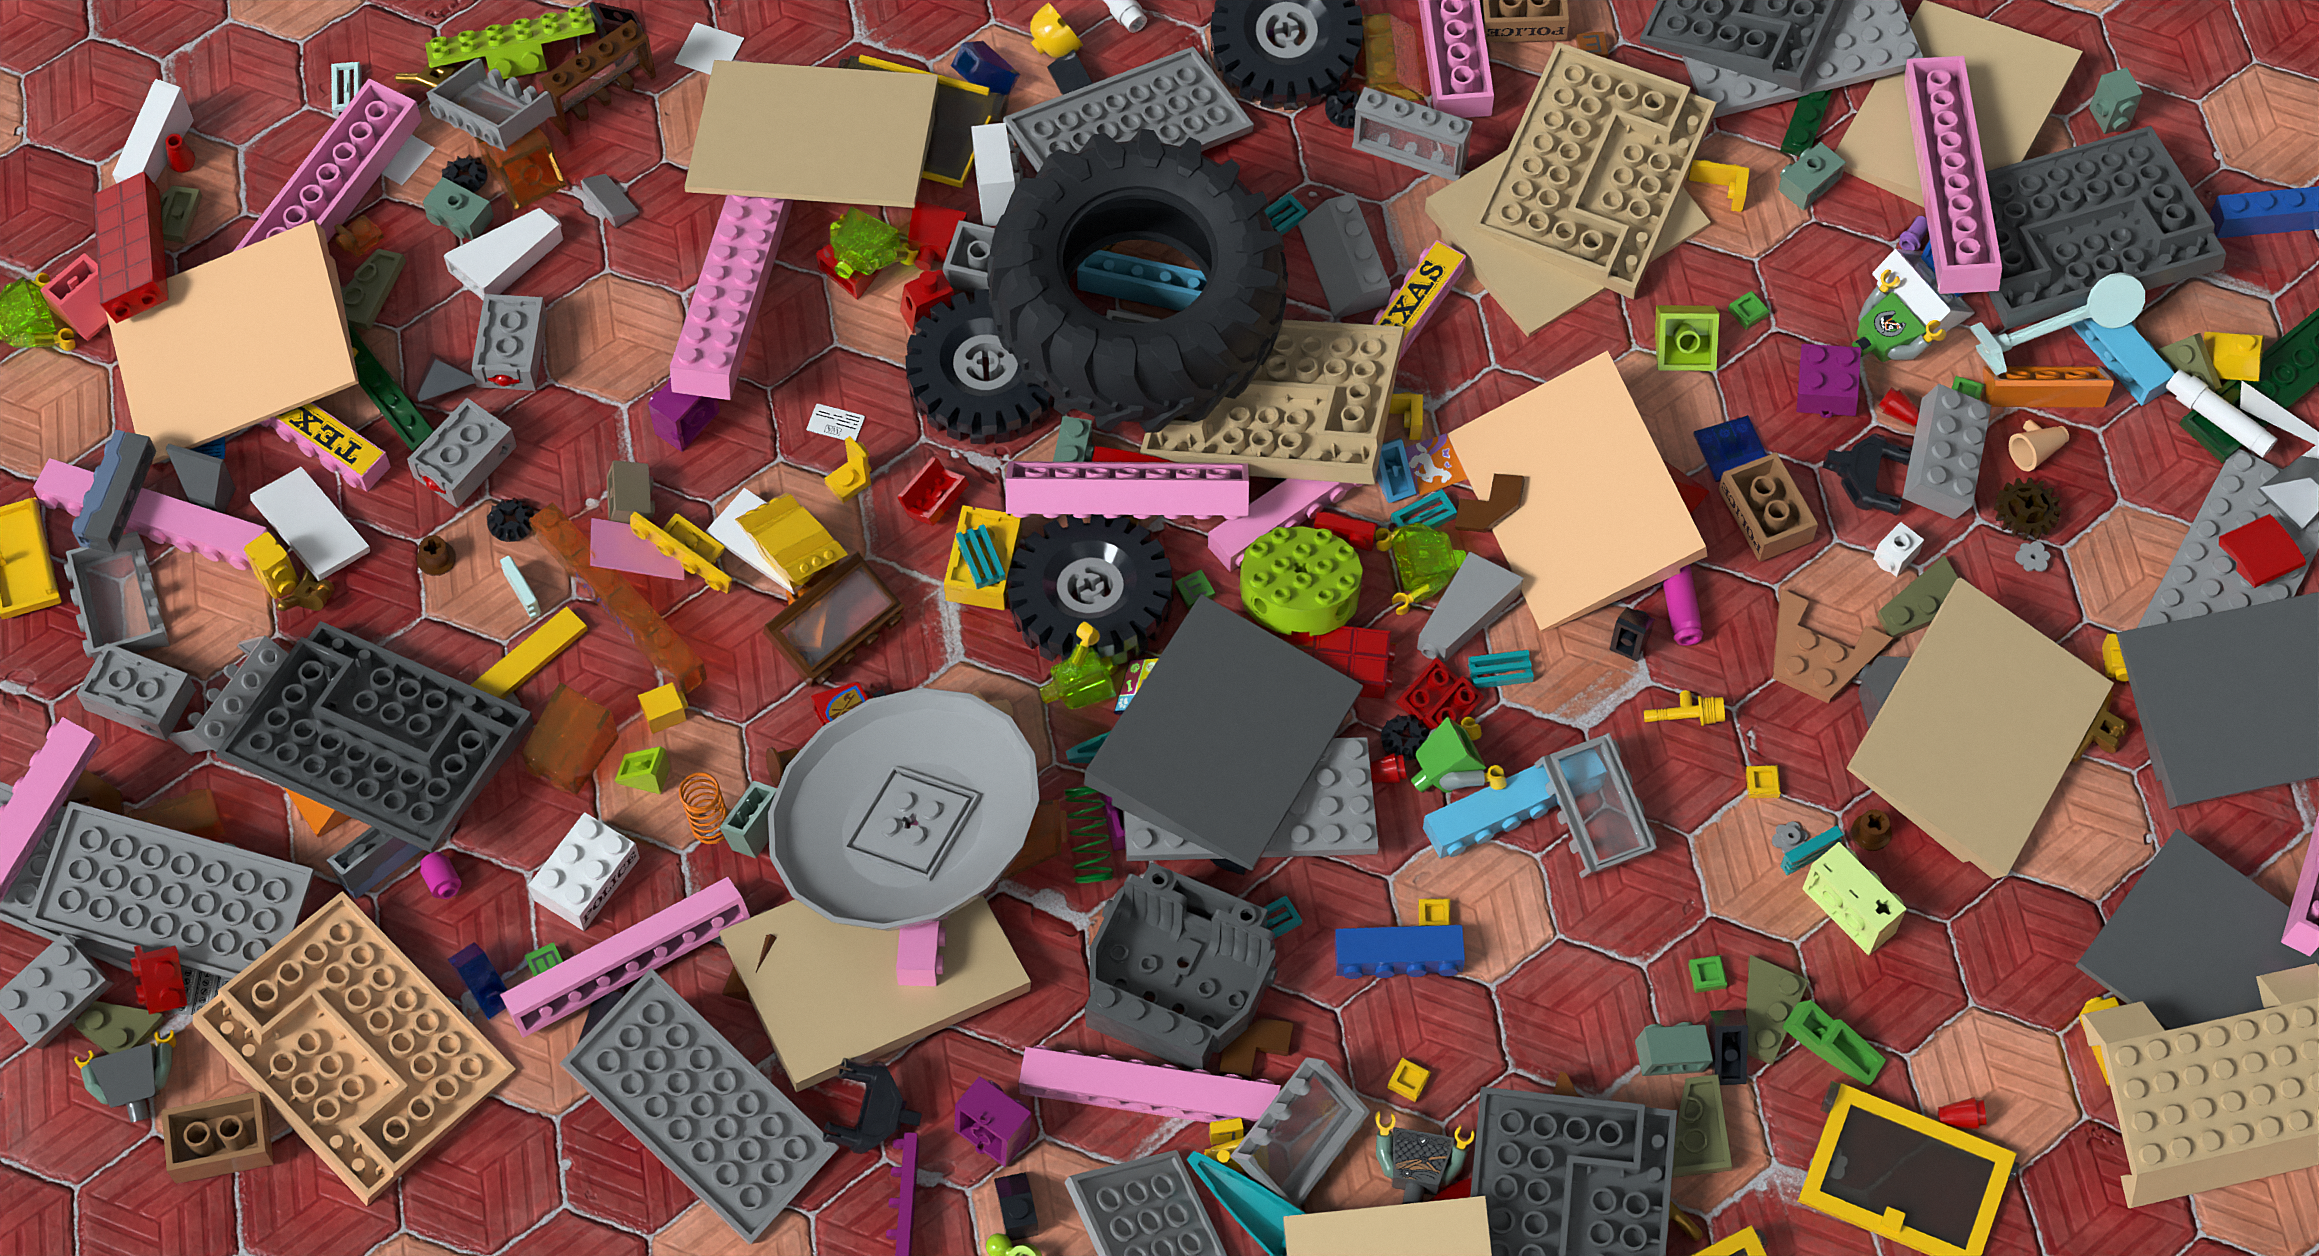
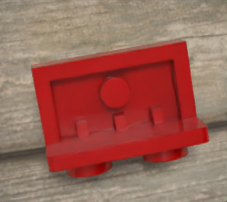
(932, 492)
(1354, 531)
(159, 978)

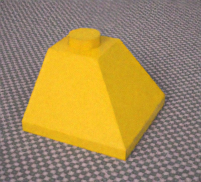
(2235, 354)

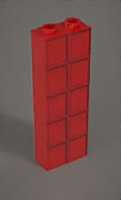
(130, 247)
(1351, 651)

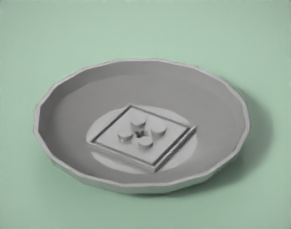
(894, 761)

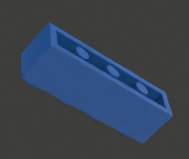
(2266, 212)
(1399, 951)

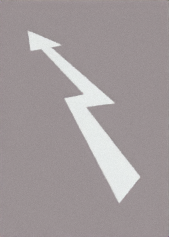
(2266, 409)

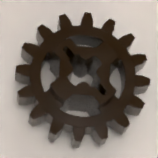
(2027, 508)

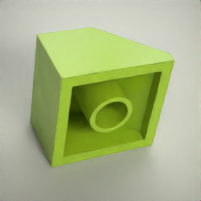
(1686, 337)

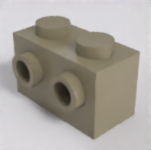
(629, 491)

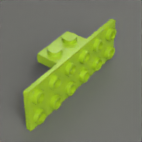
(512, 47)

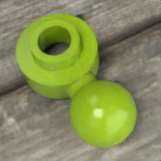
(1001, 1245)

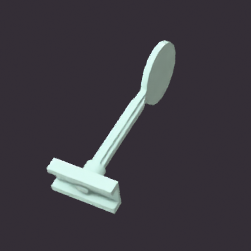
(2110, 304)

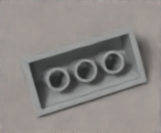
(1345, 257)

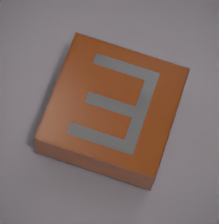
(1593, 43)

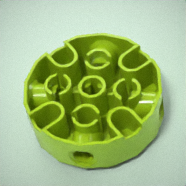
(1300, 580)

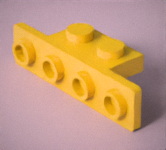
(688, 545)

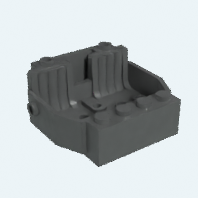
(1137, 955)

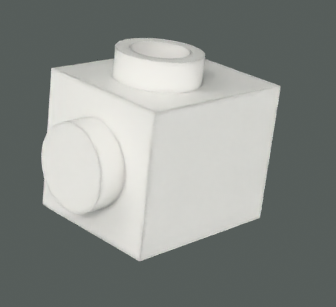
(1898, 549)

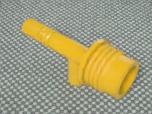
(1709, 710)

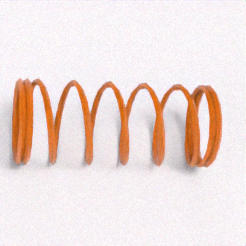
(699, 810)

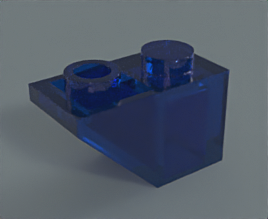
(984, 67)
(479, 979)

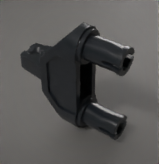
(1860, 471)
(880, 1110)

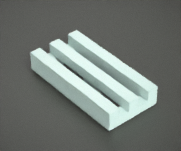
(336, 107)
(520, 587)

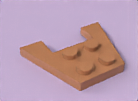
(1816, 662)

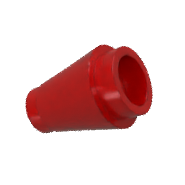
(179, 154)
(1900, 407)
(1388, 769)
(1963, 1114)

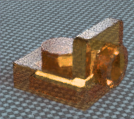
(358, 236)

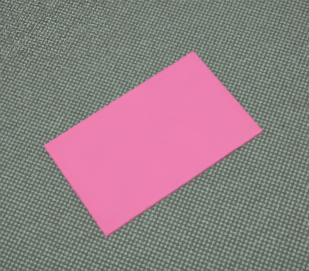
(622, 550)

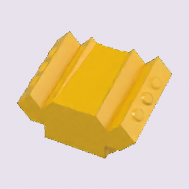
(790, 539)

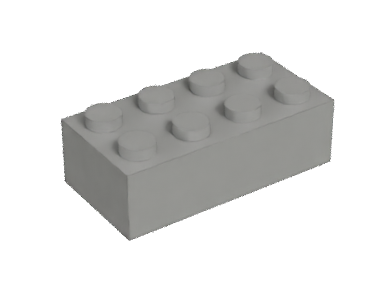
(969, 257)
(1947, 451)

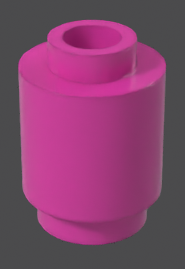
(440, 875)

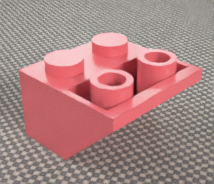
(76, 297)

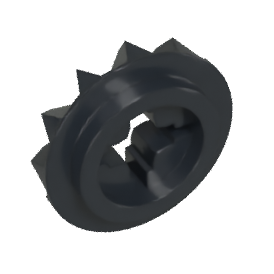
(1335, 104)
(476, 169)
(512, 530)
(1392, 742)

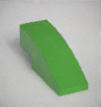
(1834, 1042)

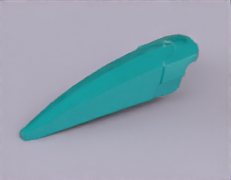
(1249, 1203)

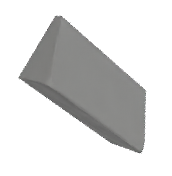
(609, 199)

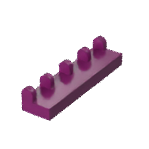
(906, 1202)

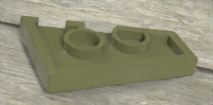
(371, 287)
(1919, 601)
(1769, 1002)
(1701, 1130)

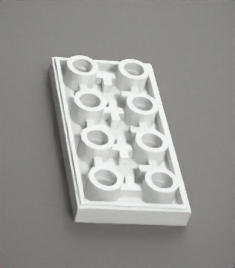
(310, 523)
(730, 534)

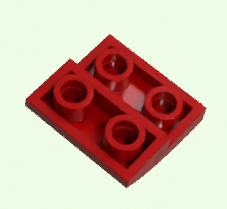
(2262, 550)
(1439, 695)

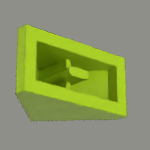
(644, 770)

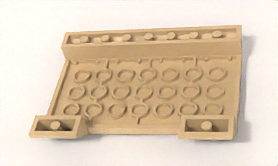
(2215, 1095)

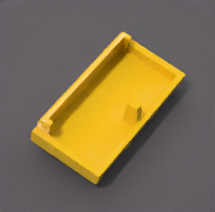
(25, 561)

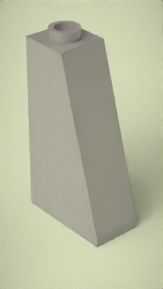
(1467, 606)

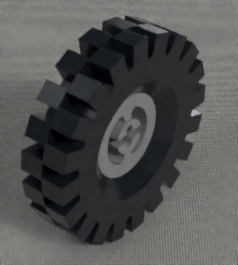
(1286, 69)
(949, 381)
(1086, 560)

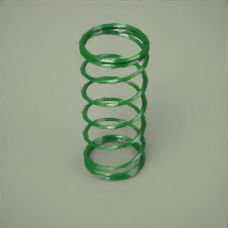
(1077, 792)

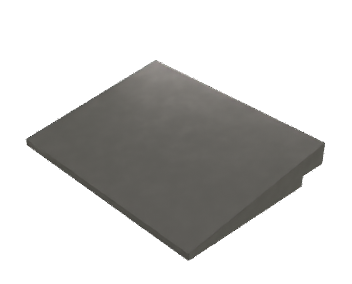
(1751, 37)
(2081, 207)
(2229, 698)
(1222, 734)
(376, 736)
(2192, 939)
(1573, 1174)

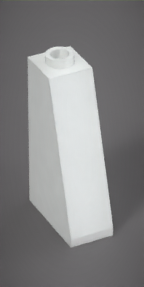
(162, 114)
(505, 253)

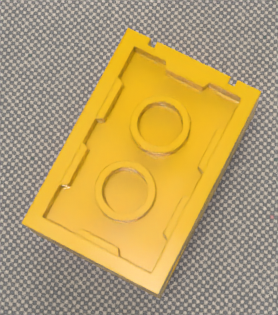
(1005, 536)

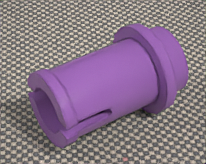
(1912, 237)

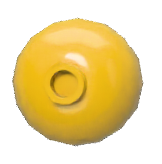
(1052, 33)

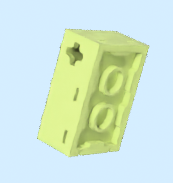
(1854, 898)

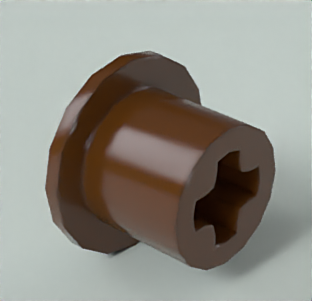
(435, 556)
(778, 761)
(1872, 830)

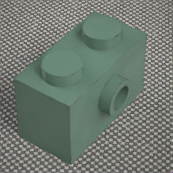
(2115, 100)
(1811, 175)
(457, 209)
(1074, 441)
(747, 823)
(1673, 1049)

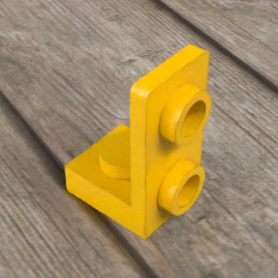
(1722, 174)
(1412, 407)
(853, 475)

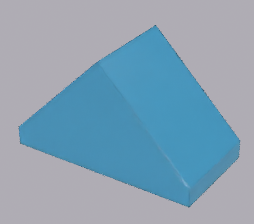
(1394, 472)

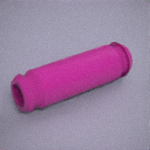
(1683, 607)

